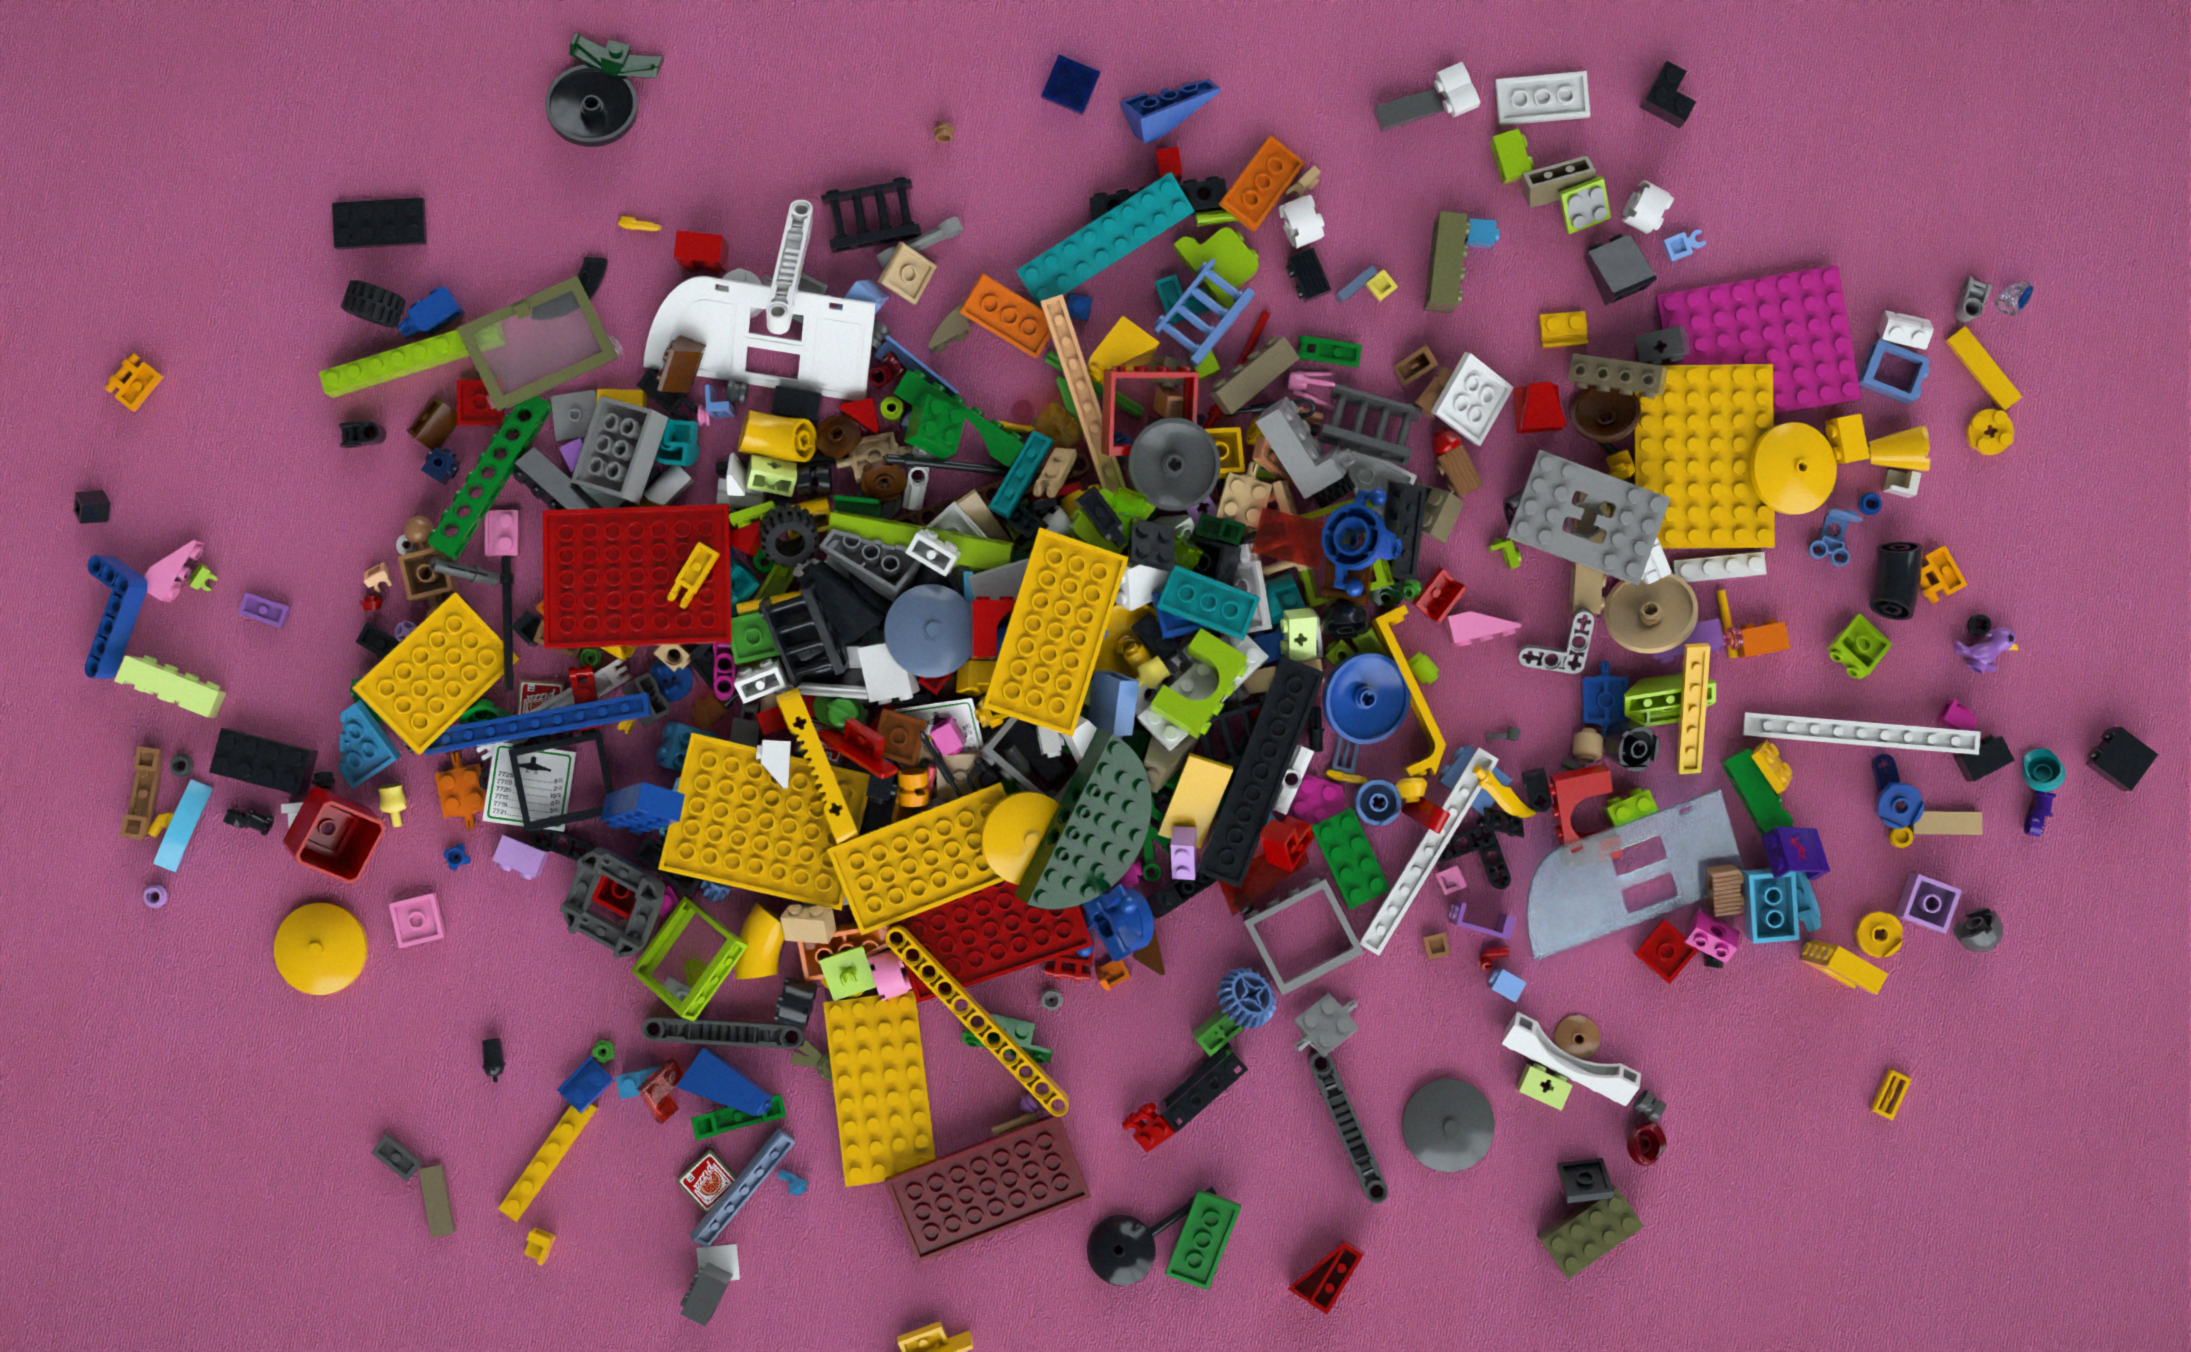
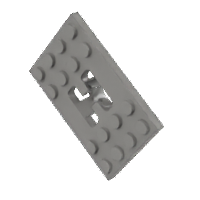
(1548, 504)

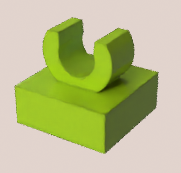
(199, 577)

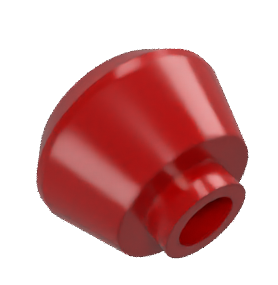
(1445, 441)

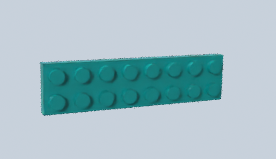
(1106, 239)

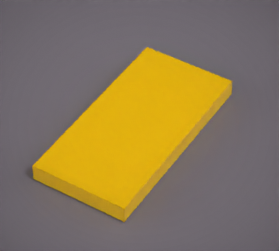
(1196, 796)

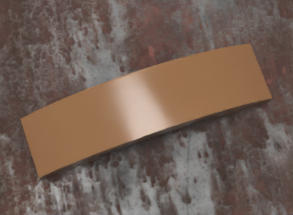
(144, 793)

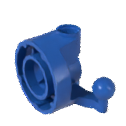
(1341, 538)
(1120, 921)

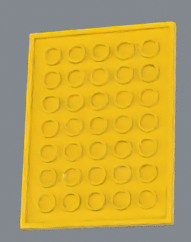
(1699, 451)
(751, 831)

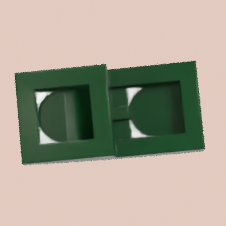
(1220, 530)

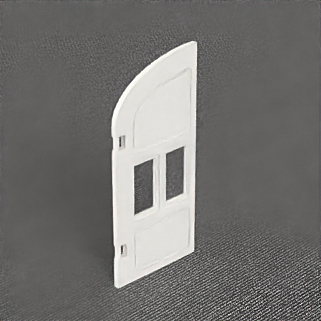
(832, 348)

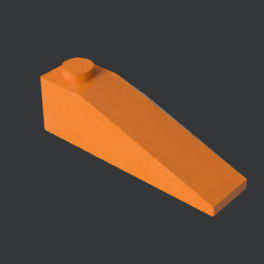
(845, 938)

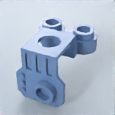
(1833, 544)

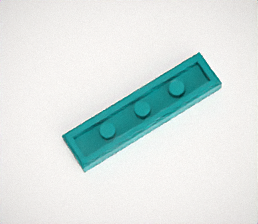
(1021, 474)

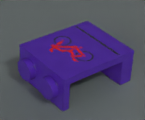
(1795, 851)

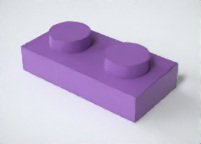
(264, 610)

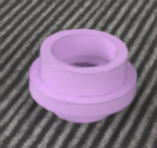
(149, 899)

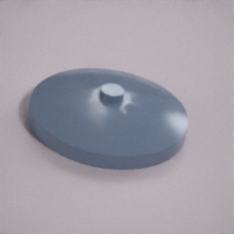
(928, 631)

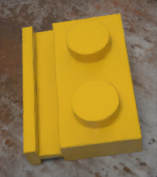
(1563, 329)

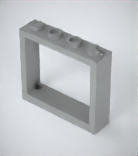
(1007, 770)
(1314, 972)

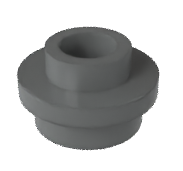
(175, 762)

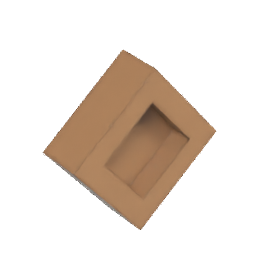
(1436, 945)

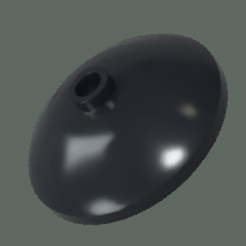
(1137, 1253)

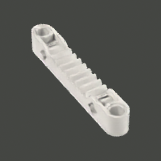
(789, 267)

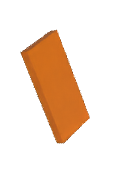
(1261, 183)
(1007, 315)

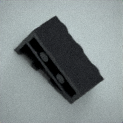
(650, 853)

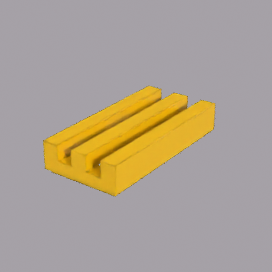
(1882, 1090)

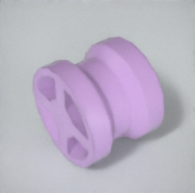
(403, 629)

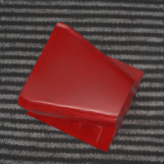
(1538, 408)

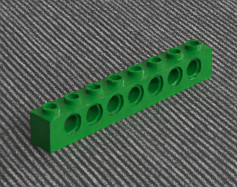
(491, 487)

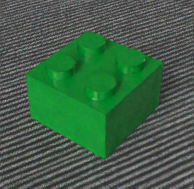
(935, 426)

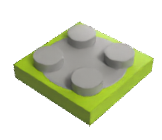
(1584, 204)

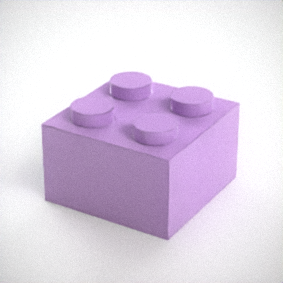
(1927, 903)

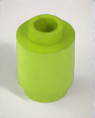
(896, 415)
(1423, 668)

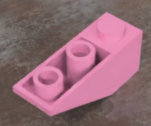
(168, 574)
(1473, 625)

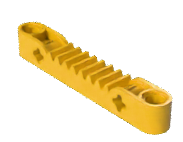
(793, 707)

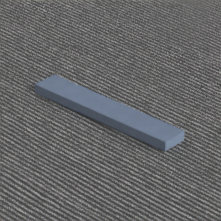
(742, 1188)

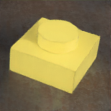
(1381, 285)

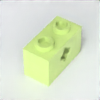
(771, 475)
(1299, 634)
(1554, 1095)

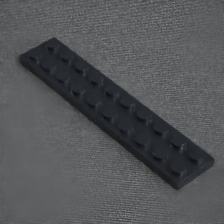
(1261, 771)

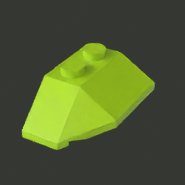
(1658, 699)

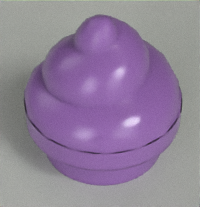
(1029, 1102)

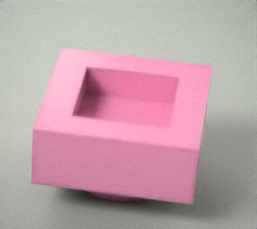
(1451, 879)

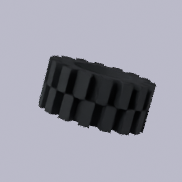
(1334, 491)

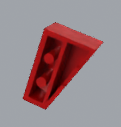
(1328, 1277)

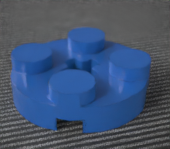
(1904, 816)

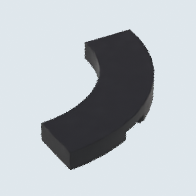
(592, 274)

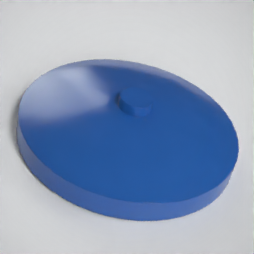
(1365, 698)

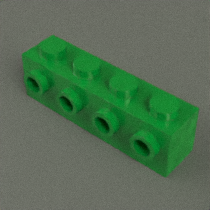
(1755, 792)

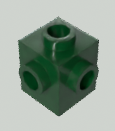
(1388, 595)

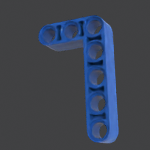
(118, 617)

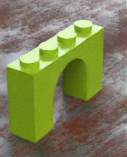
(1195, 715)

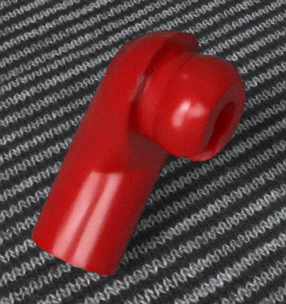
(1490, 954)

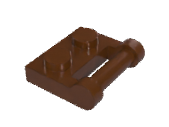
(1363, 575)

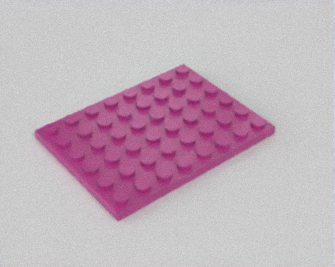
(1776, 320)

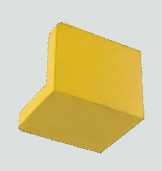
(539, 1245)

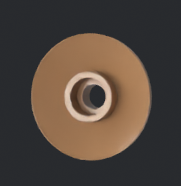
(1571, 1027)

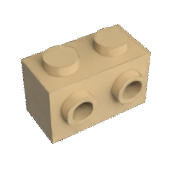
(808, 923)

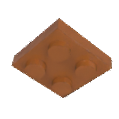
(901, 736)

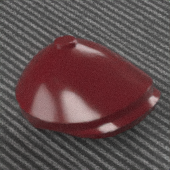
(1646, 1143)

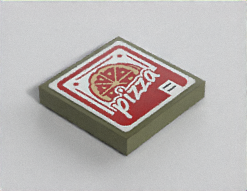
(707, 1180)

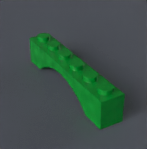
(1001, 444)

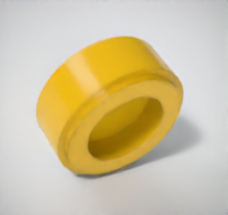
(1900, 837)

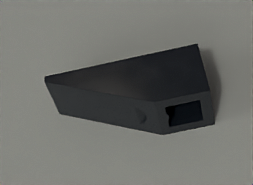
(1177, 893)

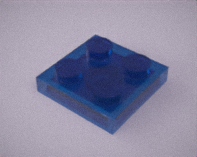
(1070, 84)

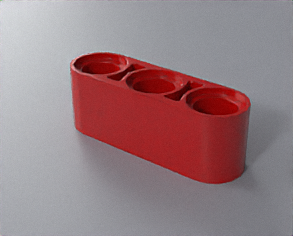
(1427, 814)

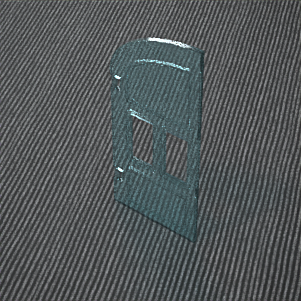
(1581, 896)

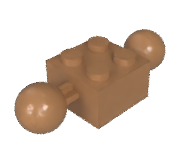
(418, 579)

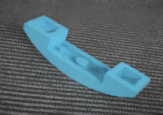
(182, 825)

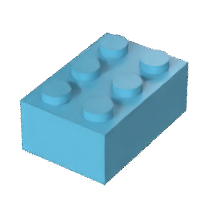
(1770, 906)

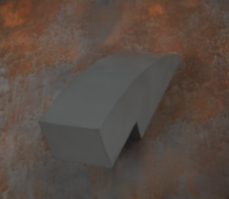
(1407, 110)

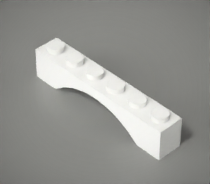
(1610, 1080)

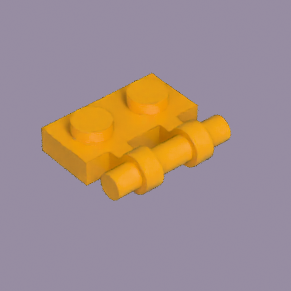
(139, 384)
(1945, 573)

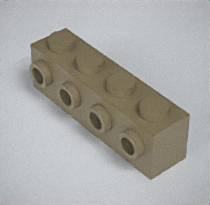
(1253, 375)
(1618, 375)

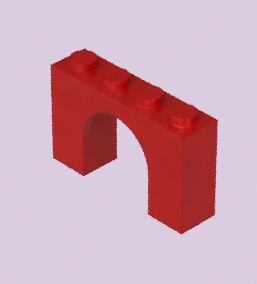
(984, 620)
(1567, 791)

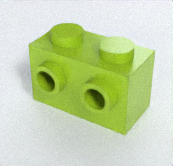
(1631, 807)

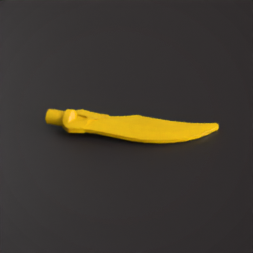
(1502, 795)

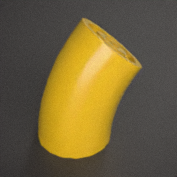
(777, 437)
(764, 938)

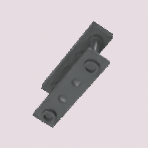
(1376, 445)

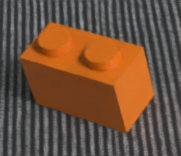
(1763, 639)

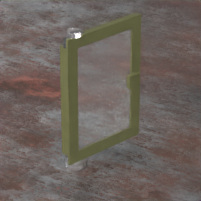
(538, 344)

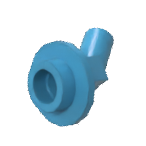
(796, 1186)

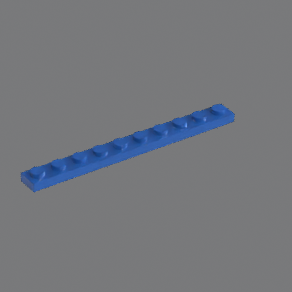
(541, 723)

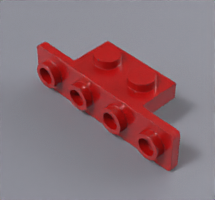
(860, 746)

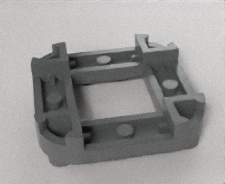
(649, 897)

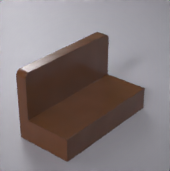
(434, 424)

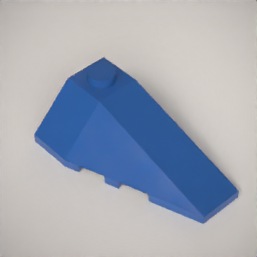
(1158, 114)

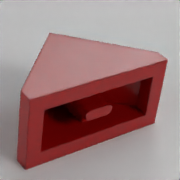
(863, 412)
(747, 538)

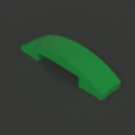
(729, 1119)

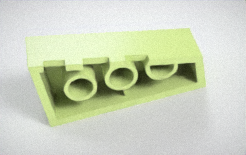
(171, 685)

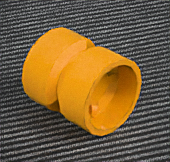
(913, 787)

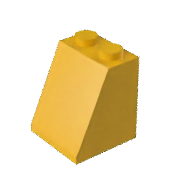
(1123, 346)

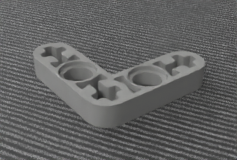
(1563, 655)

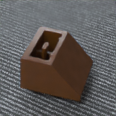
(680, 365)

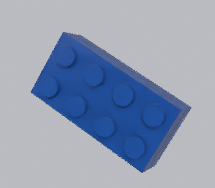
(642, 808)

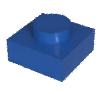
(1079, 307)

